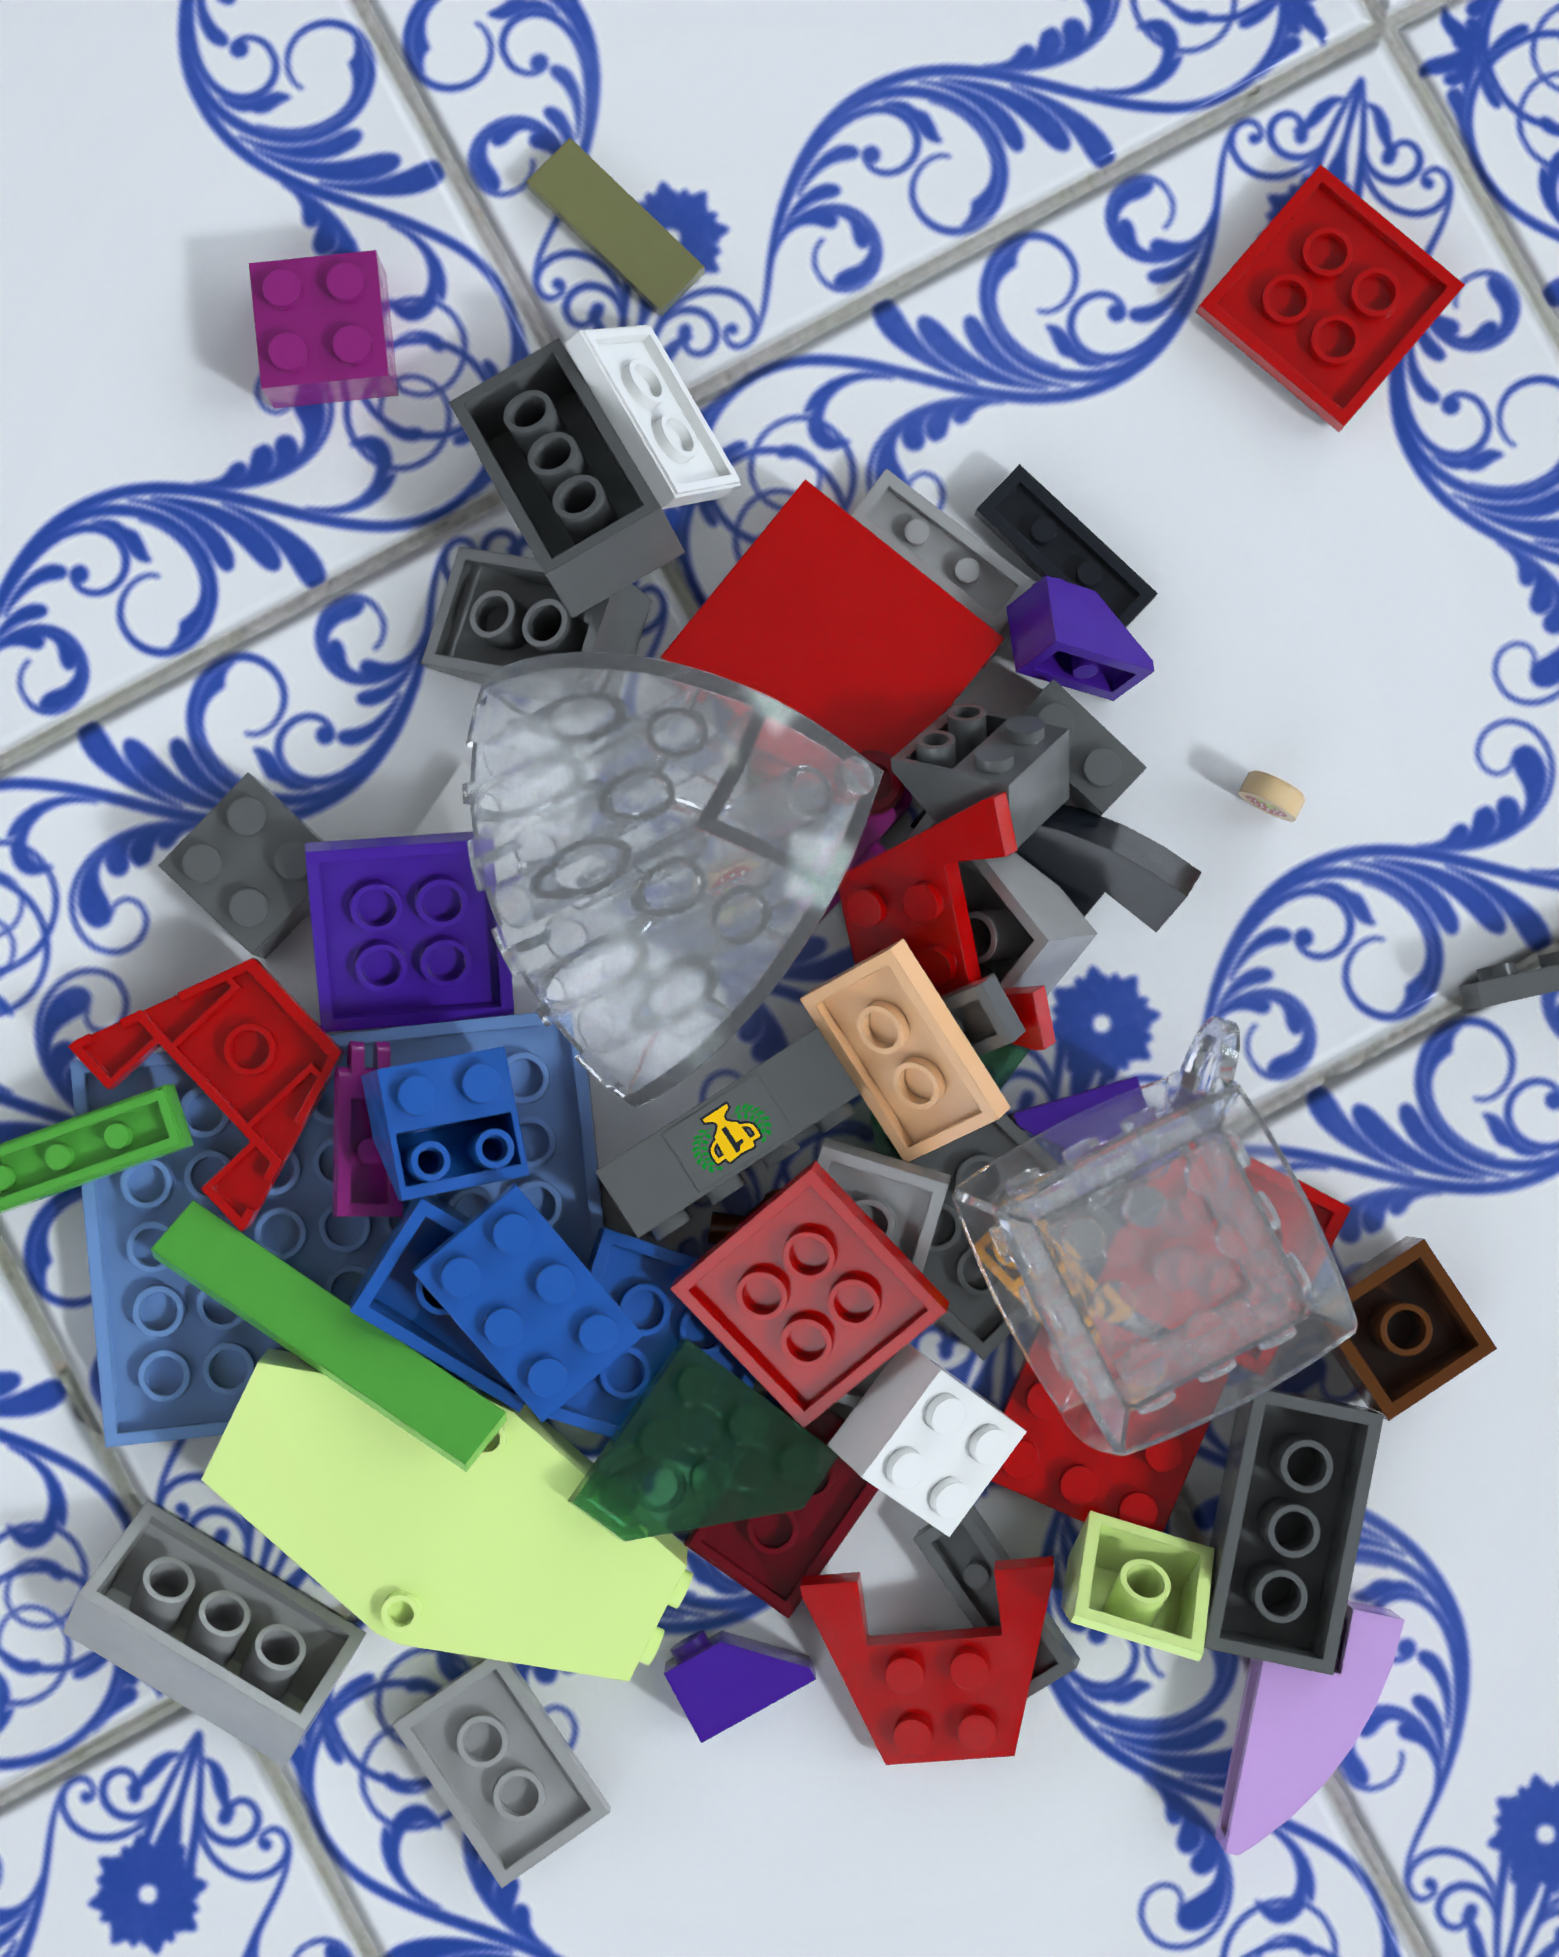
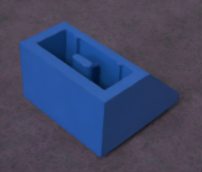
(446, 1123)

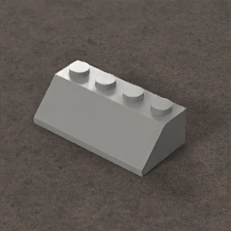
(213, 1632)

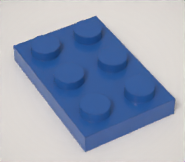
(527, 1302)

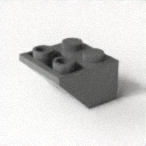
(982, 753)

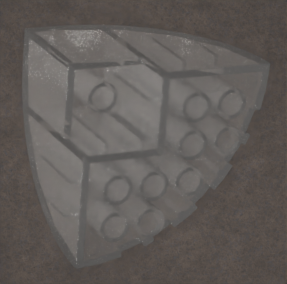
(653, 850)

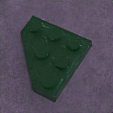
(700, 1455)

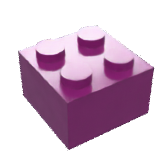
(323, 329)

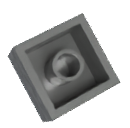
(247, 866)

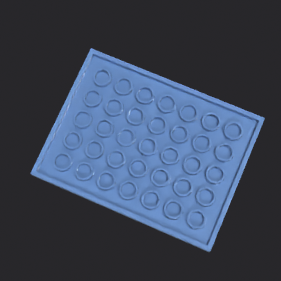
(180, 1358)

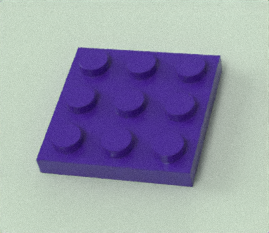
(402, 934)

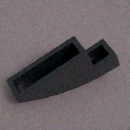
(1101, 856)

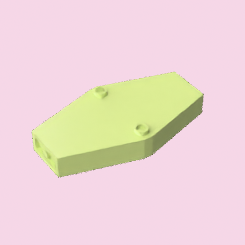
(441, 1553)

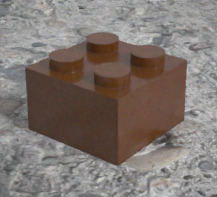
(1409, 1329)

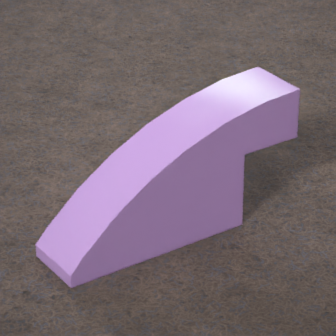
(1302, 1726)

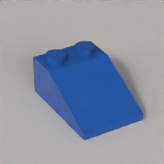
(405, 1309)

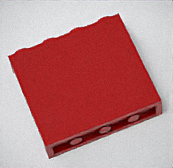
(838, 629)

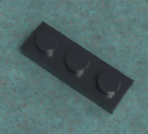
(1060, 545)

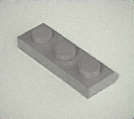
(942, 549)

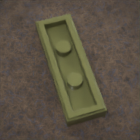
(615, 227)

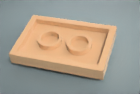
(905, 1052)

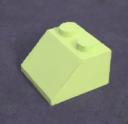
(1139, 1585)

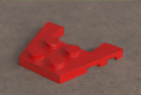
(920, 898)
(248, 1053)
(942, 1689)

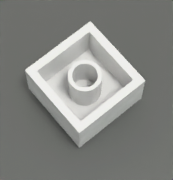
(926, 1439)

